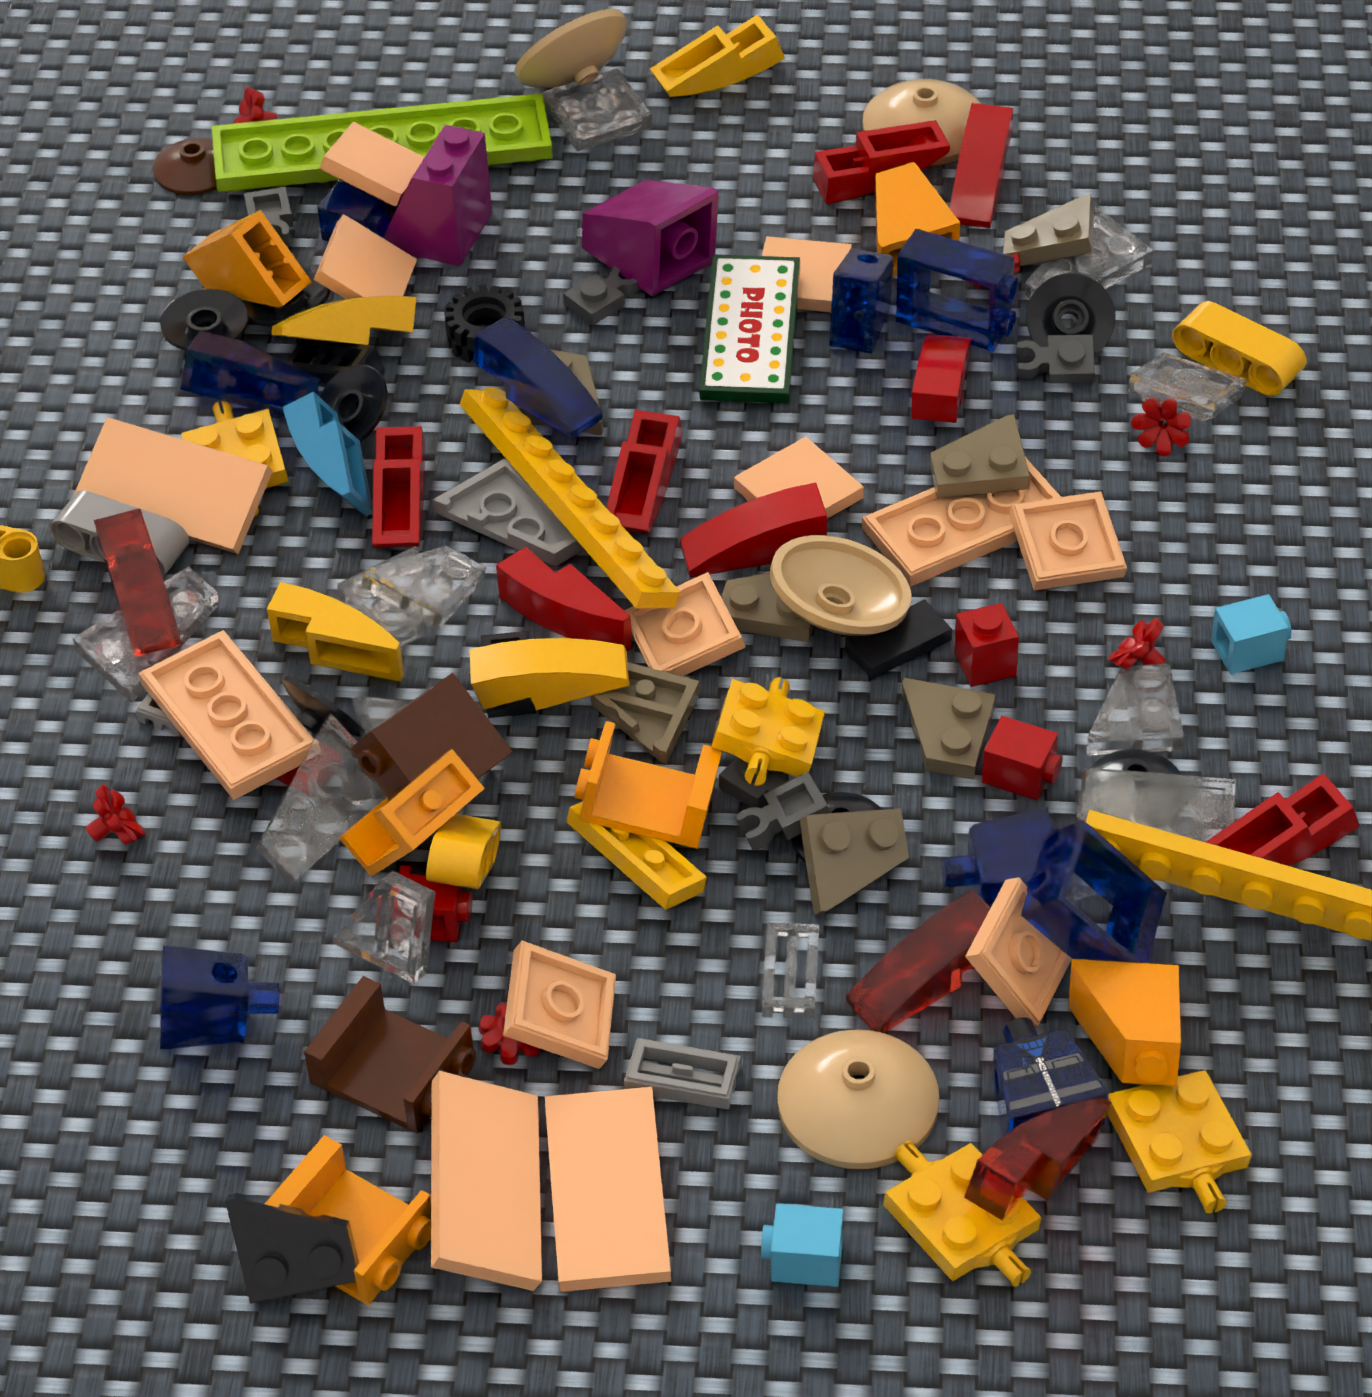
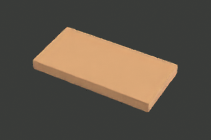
(187, 482)
(939, 534)
(228, 714)
(485, 1182)
(606, 1189)

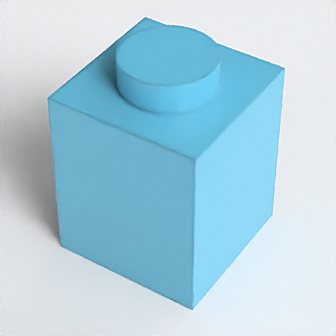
(1250, 633)
(804, 1245)

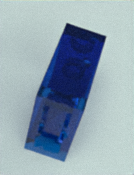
(945, 315)
(1134, 897)

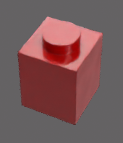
(986, 644)
(1021, 758)

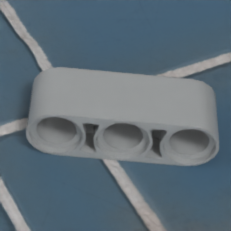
(77, 532)

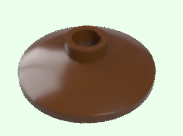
(187, 167)

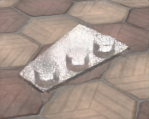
(1112, 259)

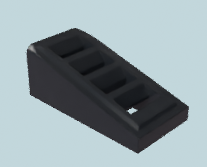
(338, 354)

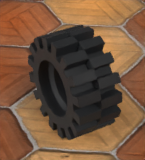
(476, 309)

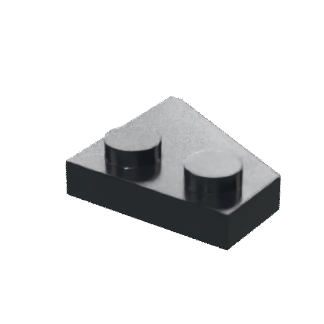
(289, 1250)

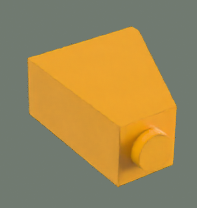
(905, 203)
(248, 262)
(1130, 1016)

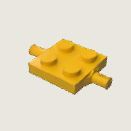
(244, 436)
(768, 729)
(1179, 1136)
(949, 1226)

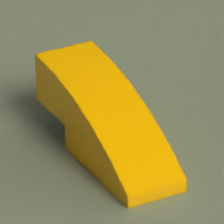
(719, 59)
(350, 319)
(333, 633)
(546, 670)

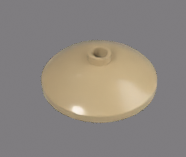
(573, 51)
(922, 102)
(840, 585)
(853, 1119)

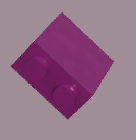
(445, 199)
(654, 232)

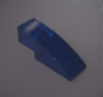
(535, 377)

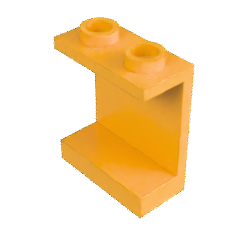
(644, 795)
(412, 815)
(381, 1224)

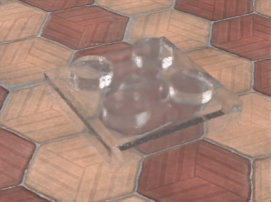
(598, 110)
(1195, 387)

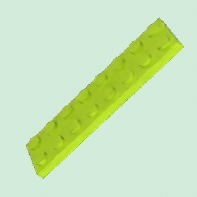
(293, 148)

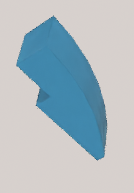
(329, 449)

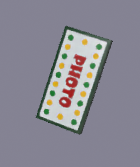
(750, 329)

